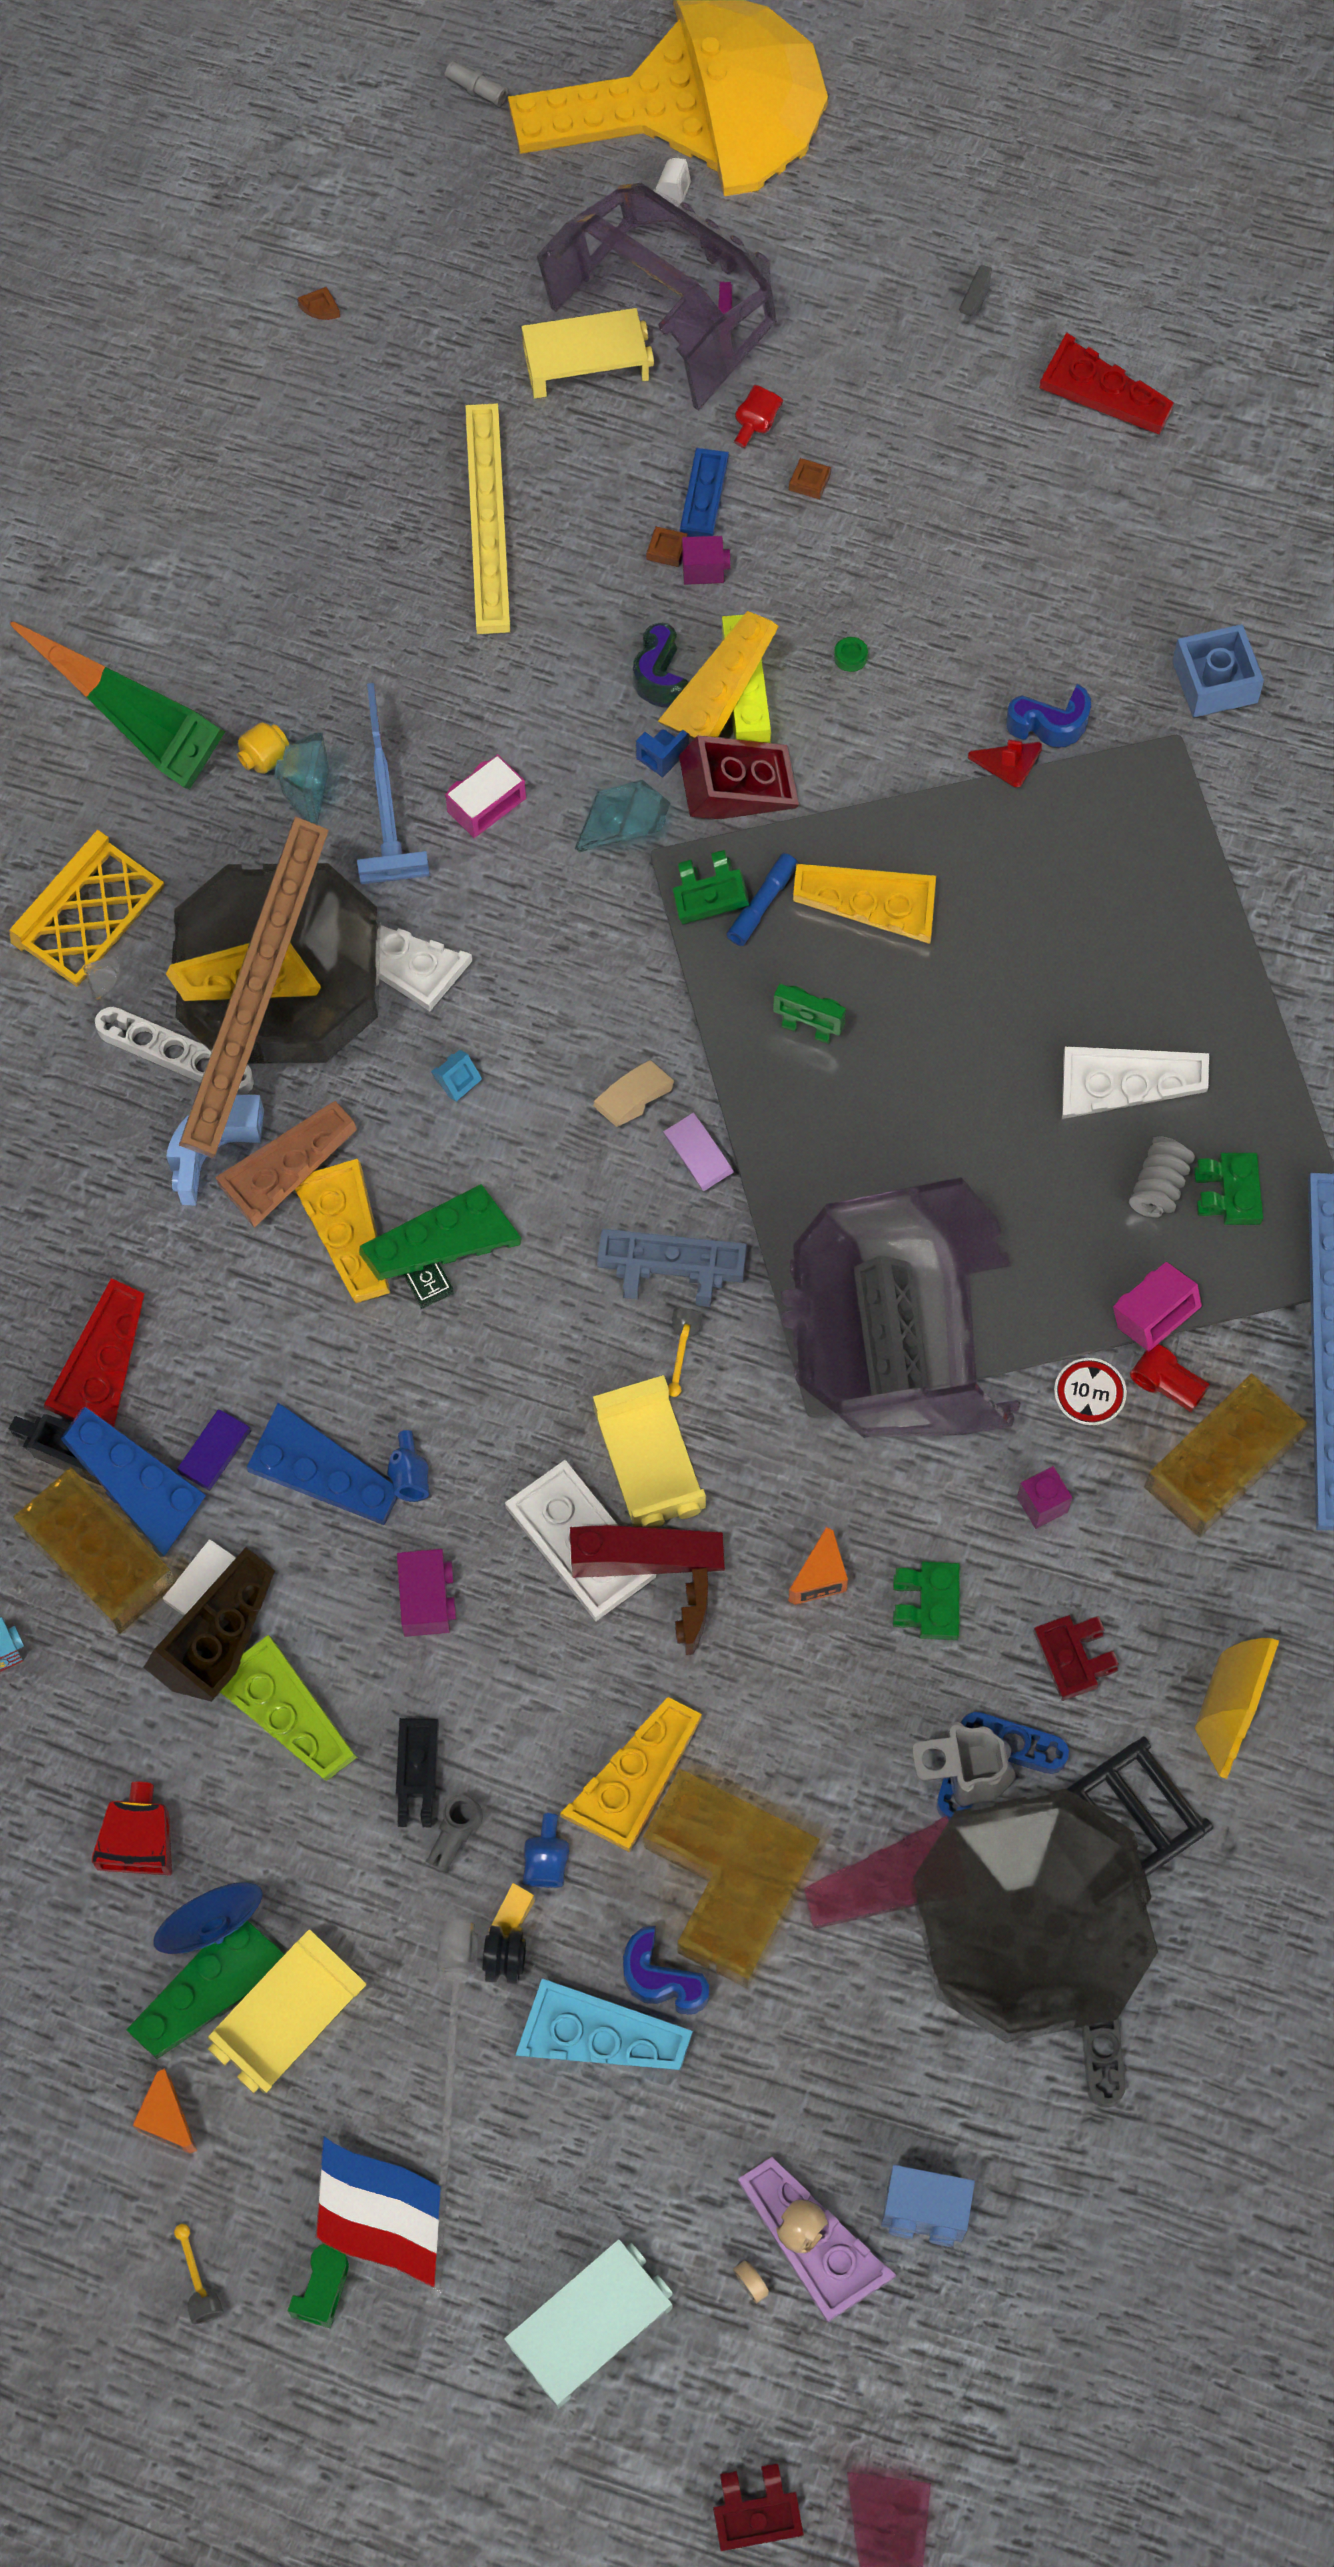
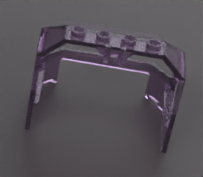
(695, 319)

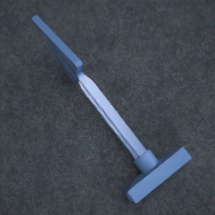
(392, 864)

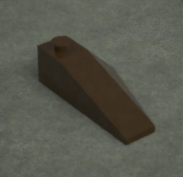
(211, 1637)

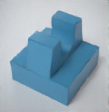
(457, 1075)

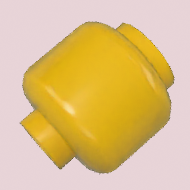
(261, 747)

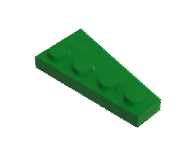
(449, 1231)
(205, 1989)

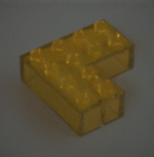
(750, 1866)

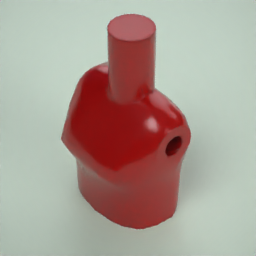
(756, 413)

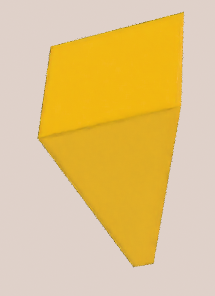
(514, 1909)

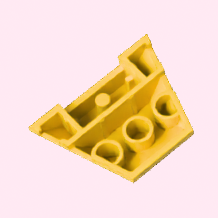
(1233, 1699)

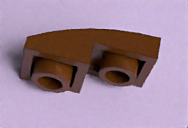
(694, 1617)

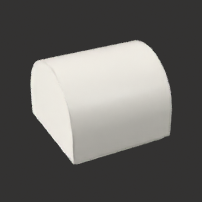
(675, 179)

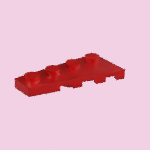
(100, 1358)

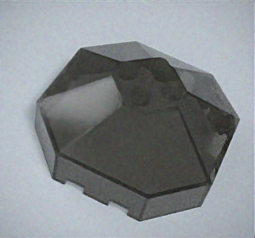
(334, 938)
(1035, 1915)

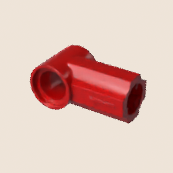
(1160, 1372)

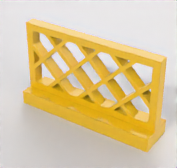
(62, 890)

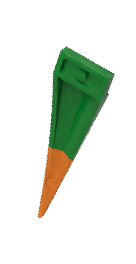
(165, 731)

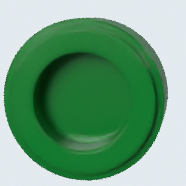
(851, 654)

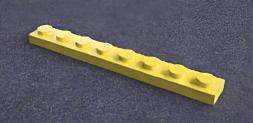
(487, 519)

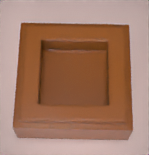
(809, 478)
(666, 546)

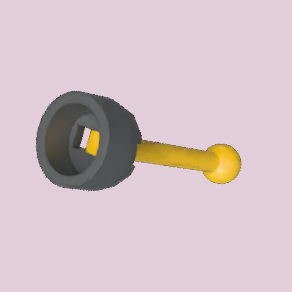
(685, 1324)
(204, 2303)

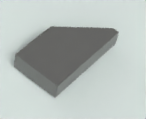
(977, 291)

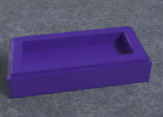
(213, 1450)

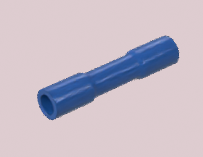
(752, 914)

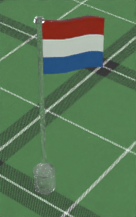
(380, 2207)

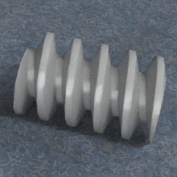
(1161, 1177)

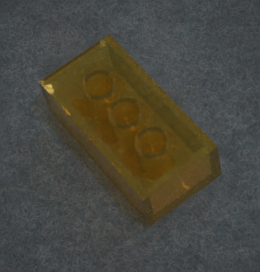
(1225, 1455)
(95, 1550)

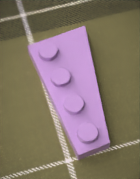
(839, 2267)

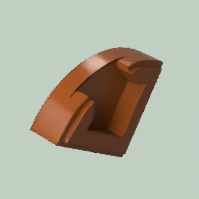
(319, 304)

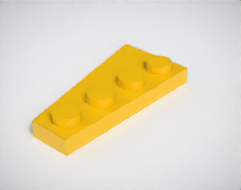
(876, 898)
(216, 974)
(629, 1786)

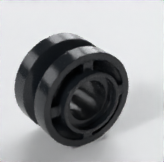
(504, 1954)

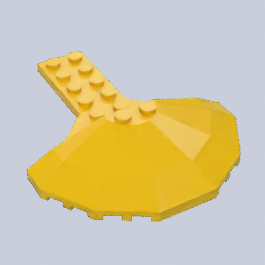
(718, 86)

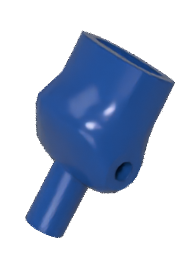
(408, 1470)
(546, 1856)

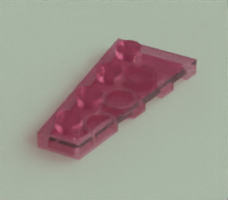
(874, 1884)
(888, 2520)

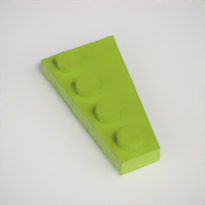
(283, 1706)

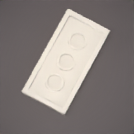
(546, 1514)

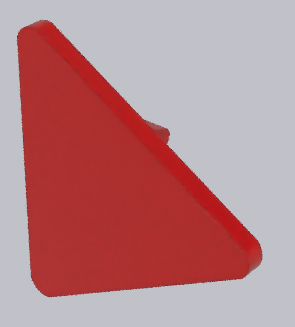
(1008, 762)

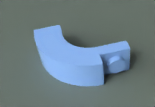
(242, 1126)

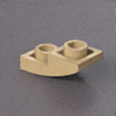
(631, 1092)

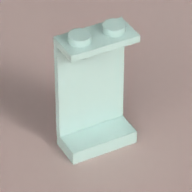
(589, 2321)

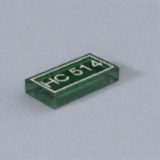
(429, 1284)

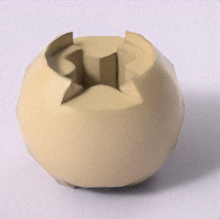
(801, 2226)

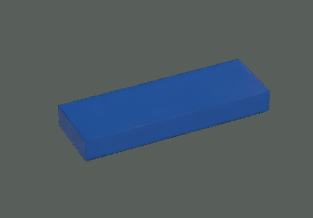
(704, 492)

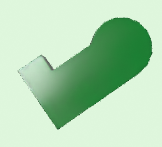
(323, 2289)

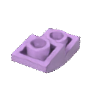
(698, 1151)

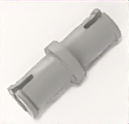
(476, 83)

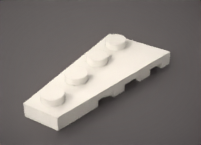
(419, 967)
(1123, 1078)

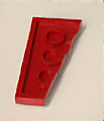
(1090, 381)

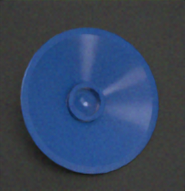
(208, 1918)

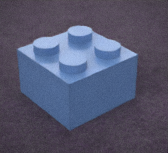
(1217, 670)
(927, 2205)

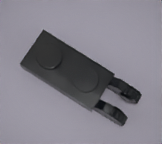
(417, 1767)

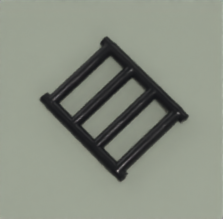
(1109, 1772)

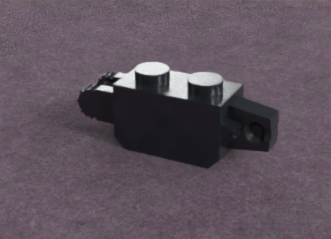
(45, 1443)

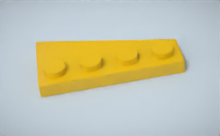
(719, 683)
(344, 1220)

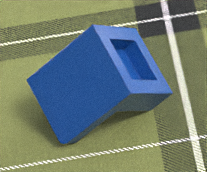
(661, 751)

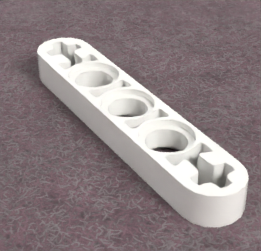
(156, 1048)

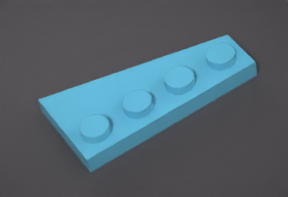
(589, 2029)

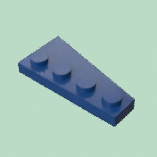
(314, 1465)
(140, 1484)

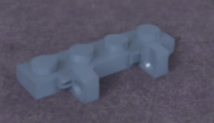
(645, 1253)

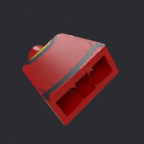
(135, 1835)

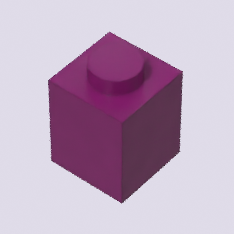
(704, 560)
(1044, 1497)

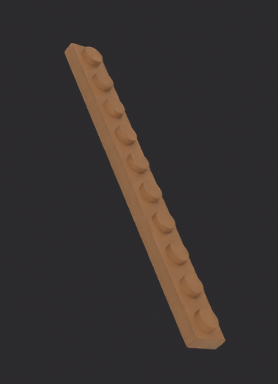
(253, 988)

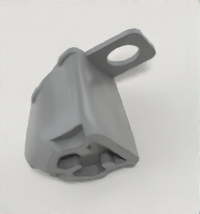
(974, 1763)

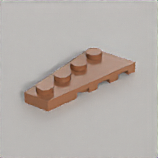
(280, 1166)

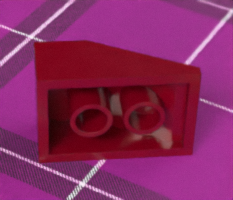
(736, 778)

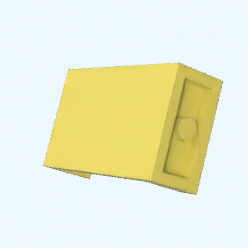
(585, 347)
(648, 1453)
(284, 2012)

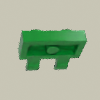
(711, 895)
(800, 1006)
(1240, 1188)
(938, 1600)

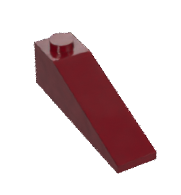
(643, 1551)

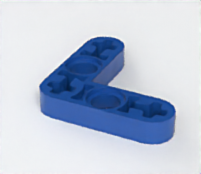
(1001, 1728)

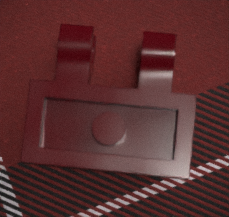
(1066, 1658)
(756, 2520)

